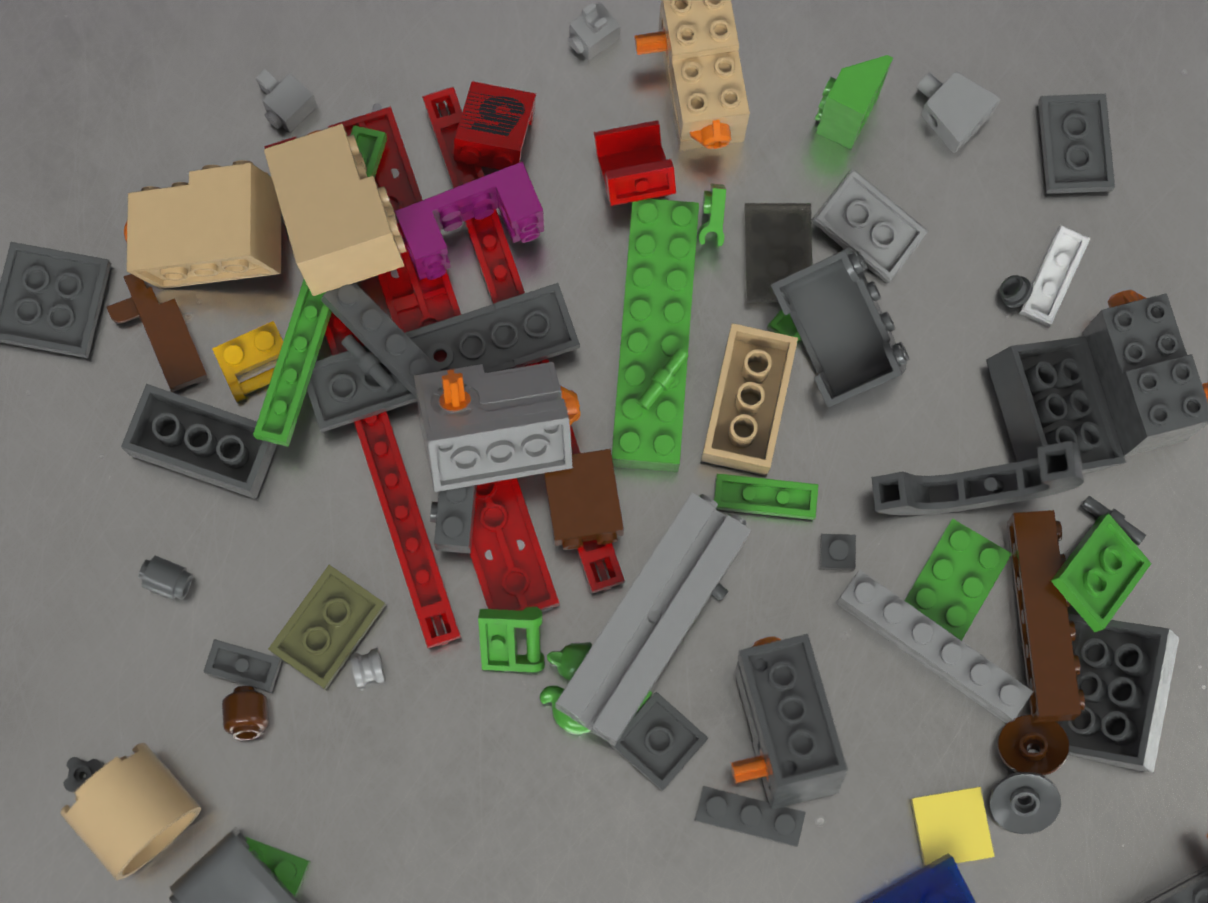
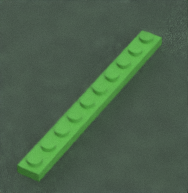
(305, 334)

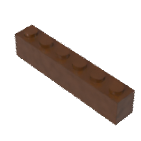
(1044, 617)

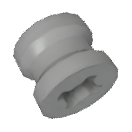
(367, 667)

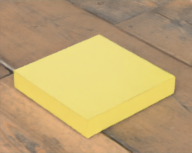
(952, 825)

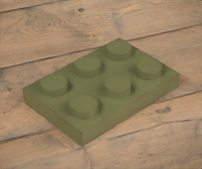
(327, 626)

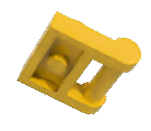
(246, 354)

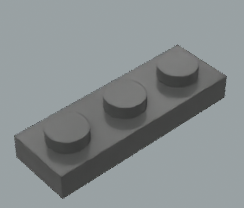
(749, 816)

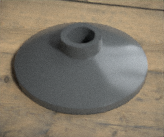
(1027, 814)

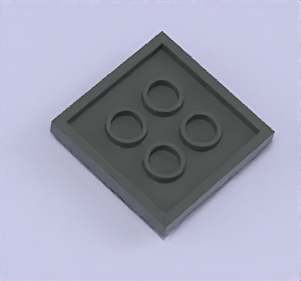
(51, 299)

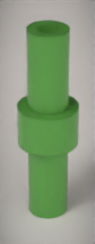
(662, 379)

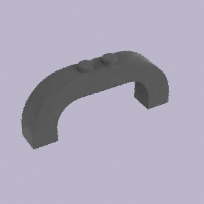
(1051, 473)

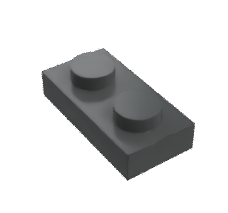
(242, 665)

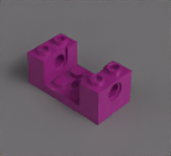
(505, 189)

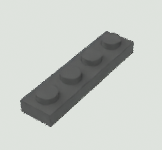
(379, 334)

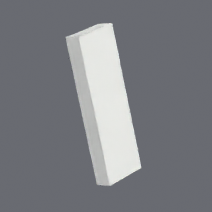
(1055, 275)

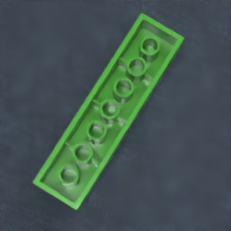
(652, 330)

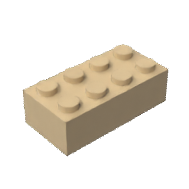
(749, 399)

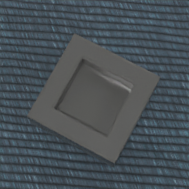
(837, 552)

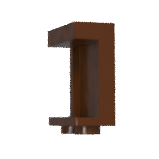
(585, 501)

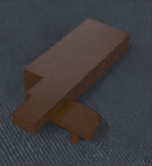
(165, 331)

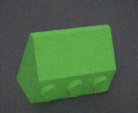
(850, 100)

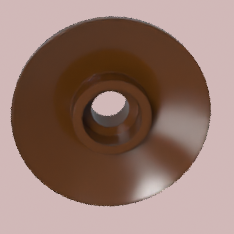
(1023, 735)

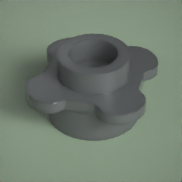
(76, 767)

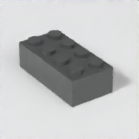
(198, 441)

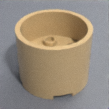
(130, 811)

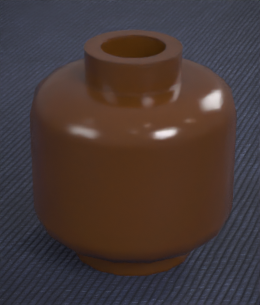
(245, 713)

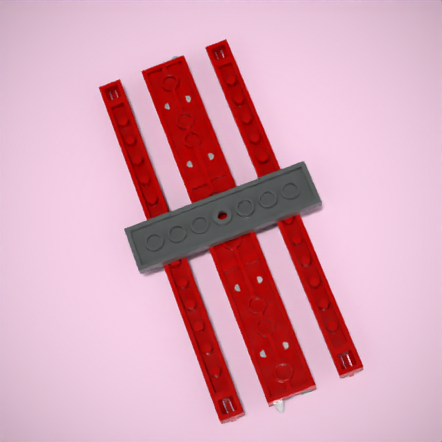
(509, 334)

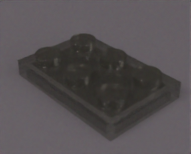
(775, 246)

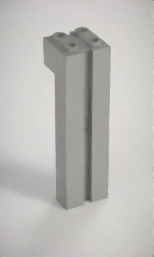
(653, 618)

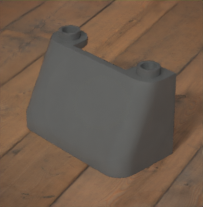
(230, 876)

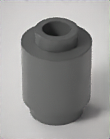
(165, 578)

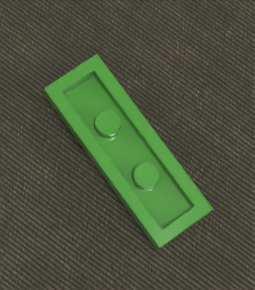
(766, 496)

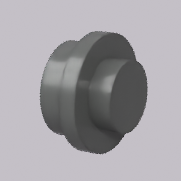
(1015, 291)

